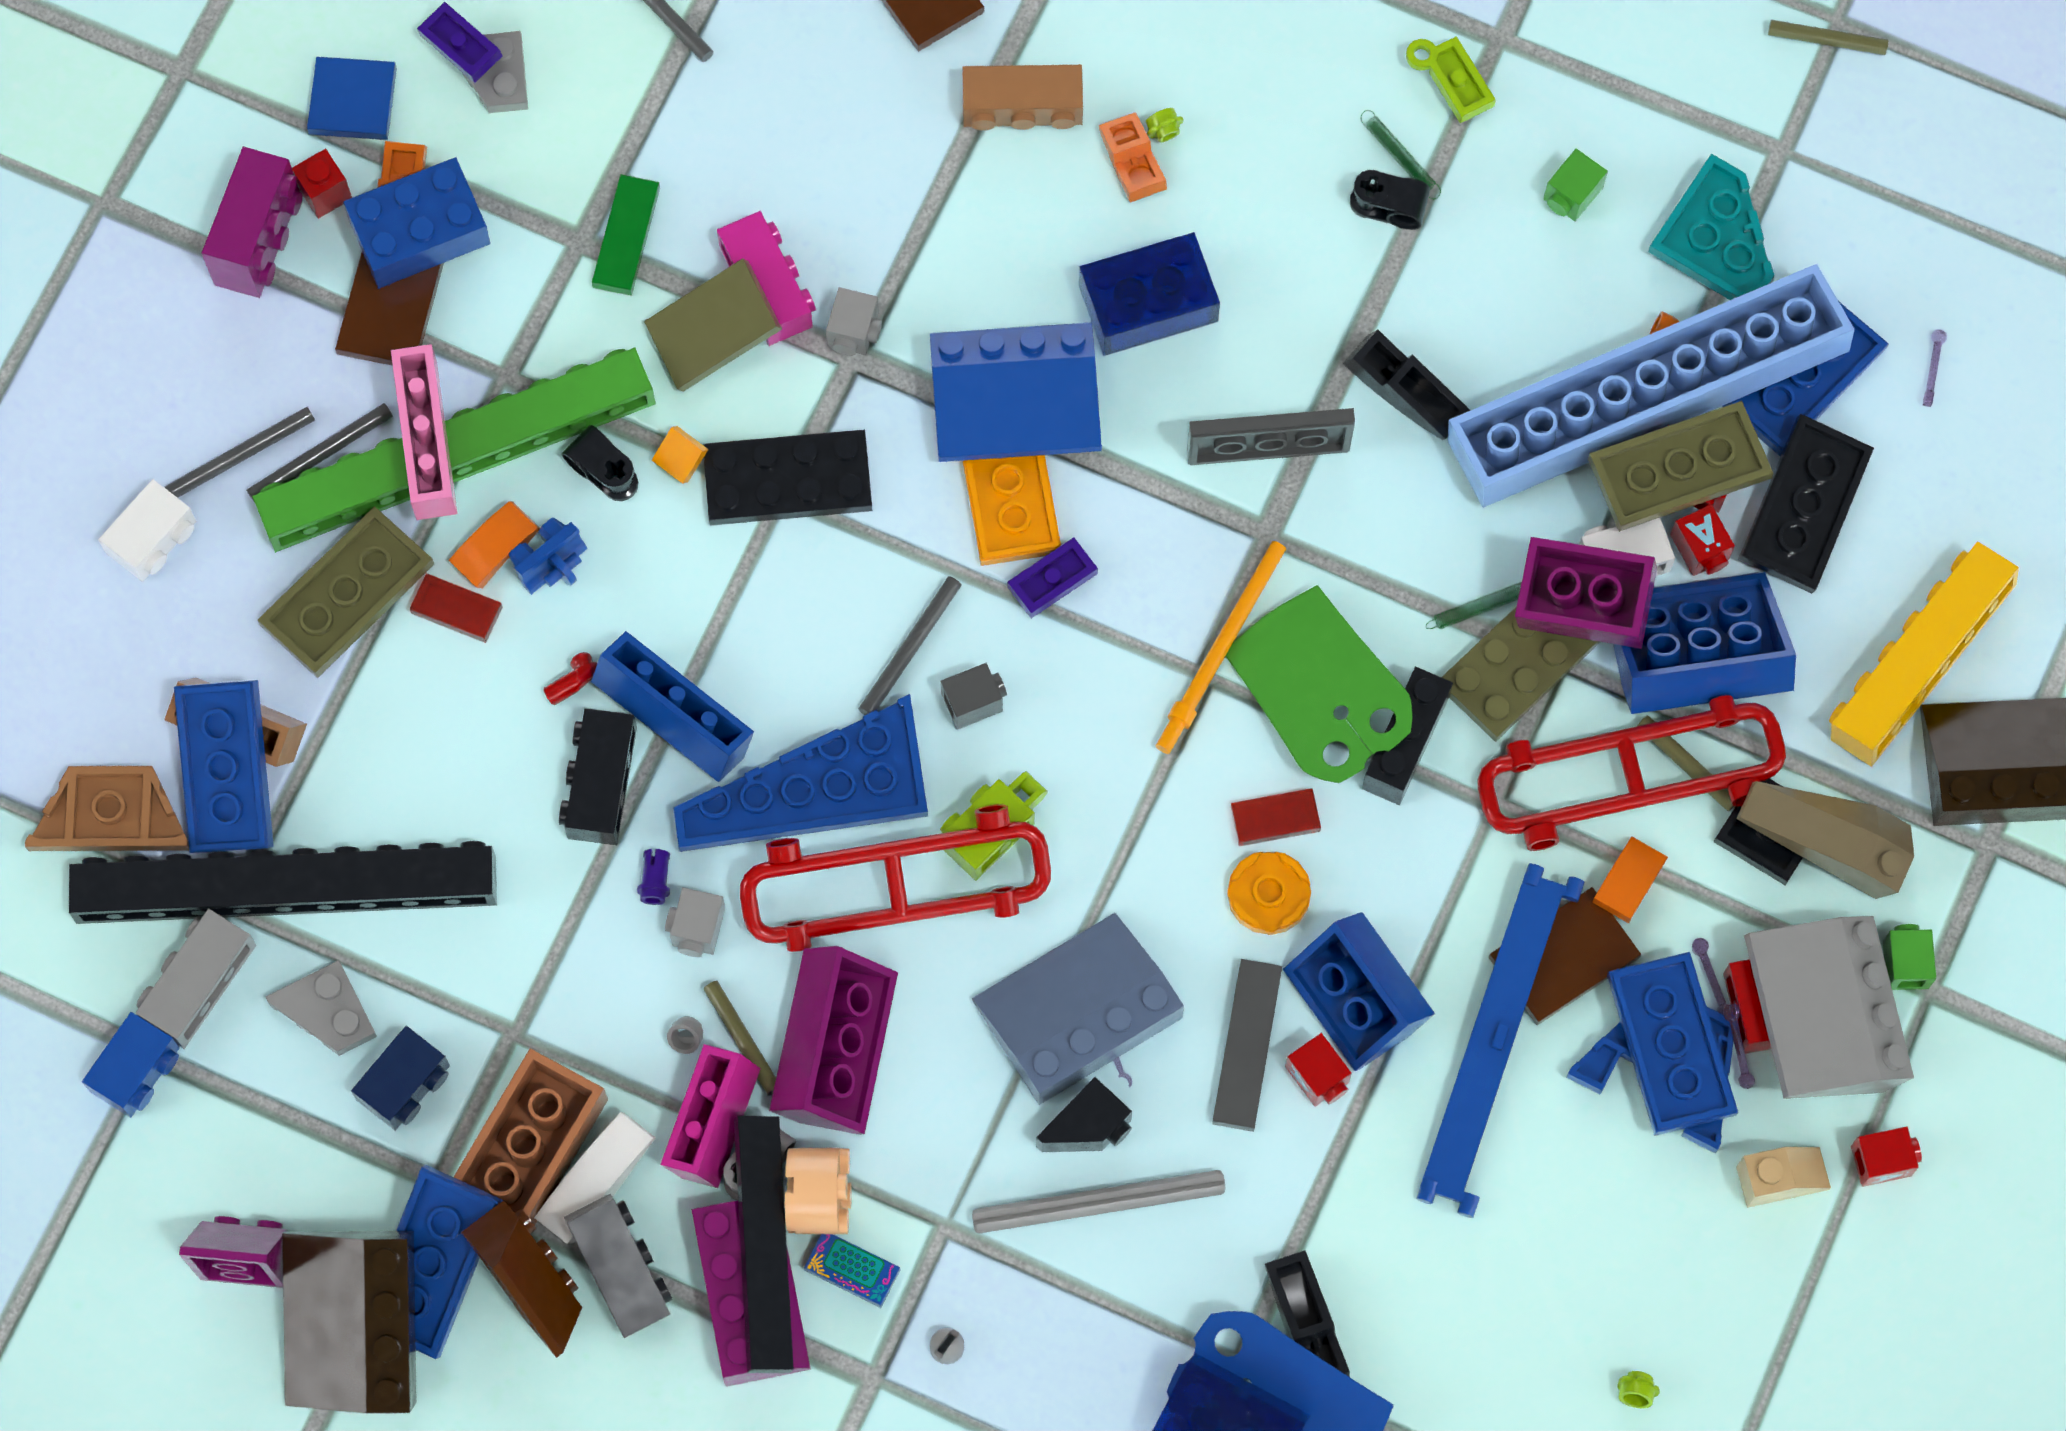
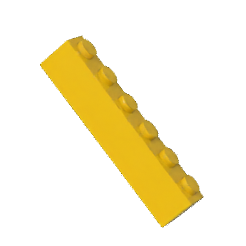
(1923, 653)

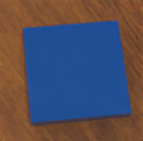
(351, 98)

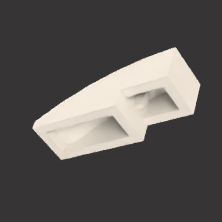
(596, 1173)

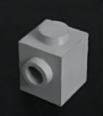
(853, 322)
(695, 922)

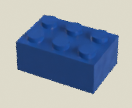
(417, 222)

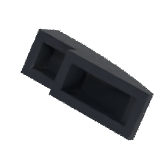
(1405, 384)
(1304, 1308)

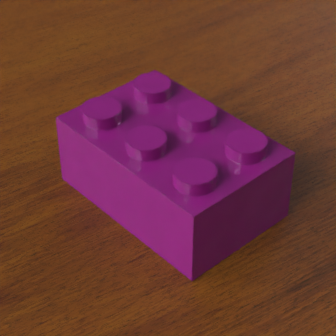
(252, 222)
(1586, 592)

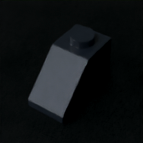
(1087, 1122)

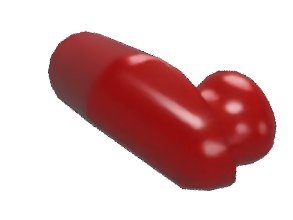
(573, 681)

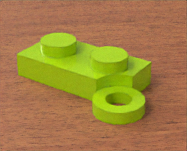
(1454, 76)

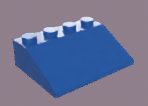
(1015, 392)
(1708, 644)

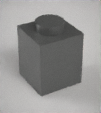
(973, 695)

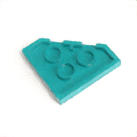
(1716, 233)

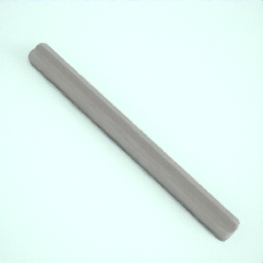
(1098, 1201)

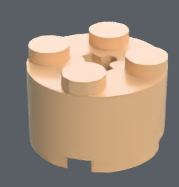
(817, 1191)

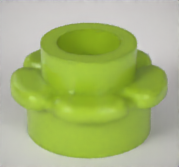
(1164, 125)
(1637, 1390)

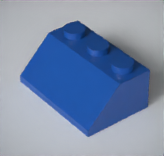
(1358, 990)

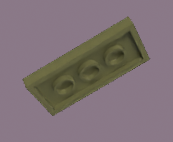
(1680, 466)
(345, 592)
(1511, 673)

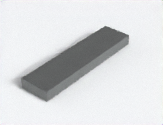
(1247, 1045)

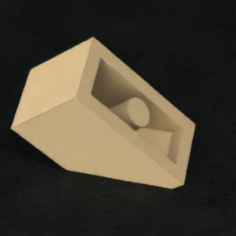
(1782, 1174)

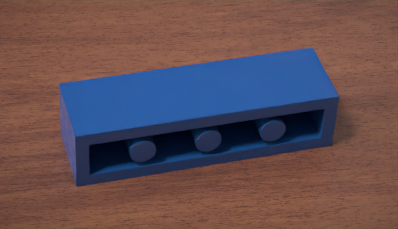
(672, 706)

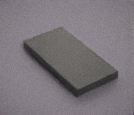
(1270, 436)

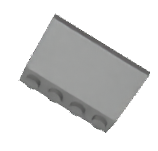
(1829, 1008)

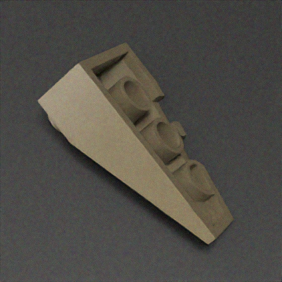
(1837, 834)

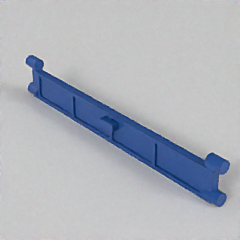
(1493, 1038)

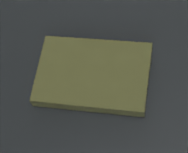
(713, 325)

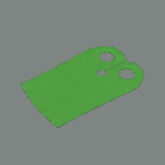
(1305, 665)

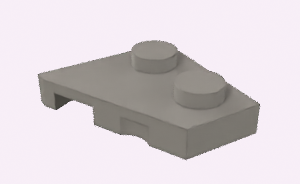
(504, 84)
(326, 1008)

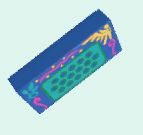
(852, 1269)

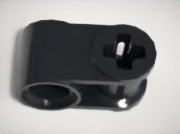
(1394, 199)
(598, 461)

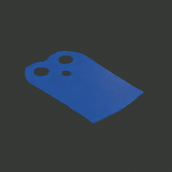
(1291, 1374)

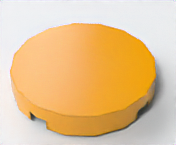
(1269, 892)

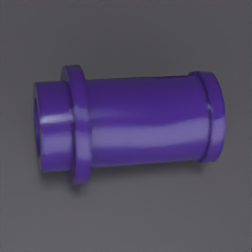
(654, 877)

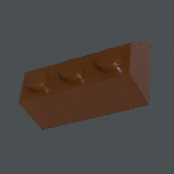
(527, 1273)

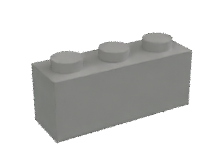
(195, 977)

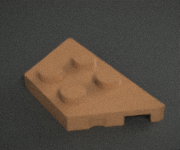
(109, 812)

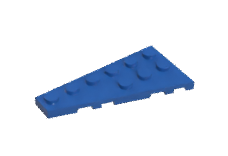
(832, 783)

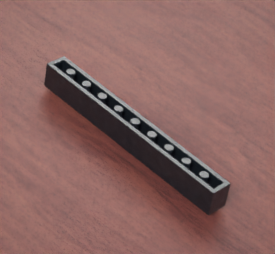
(283, 883)

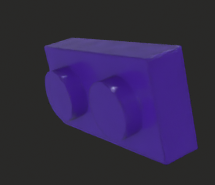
(459, 42)
(1052, 577)

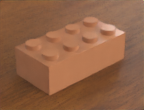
(533, 1134)

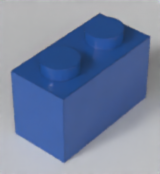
(132, 1065)

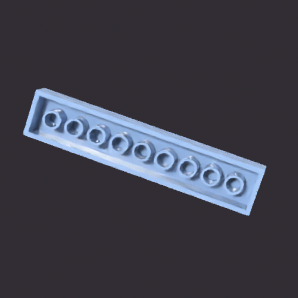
(1650, 384)

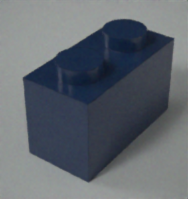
(401, 1079)

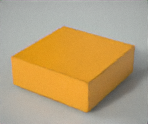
(679, 454)

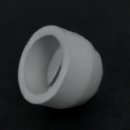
(686, 1040)
(953, 1352)

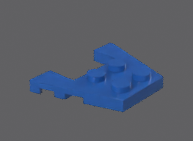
(1600, 1061)

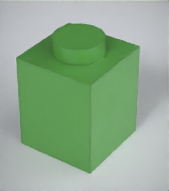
(1575, 185)
(1910, 957)

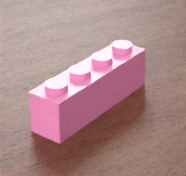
(424, 432)

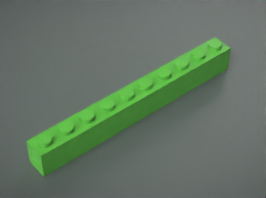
(476, 441)

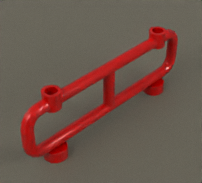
(1540, 828)
(786, 859)

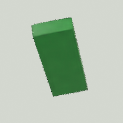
(626, 235)

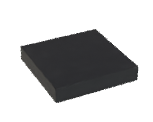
(1757, 848)

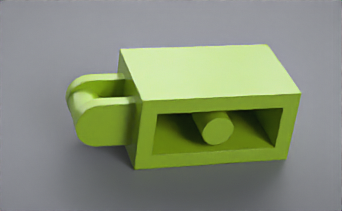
(979, 858)

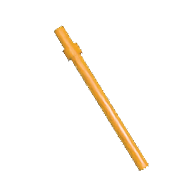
(1184, 711)

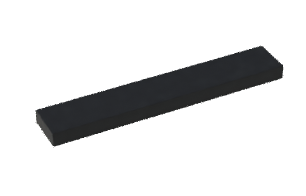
(763, 1244)

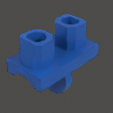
(552, 559)

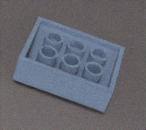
(1079, 1007)

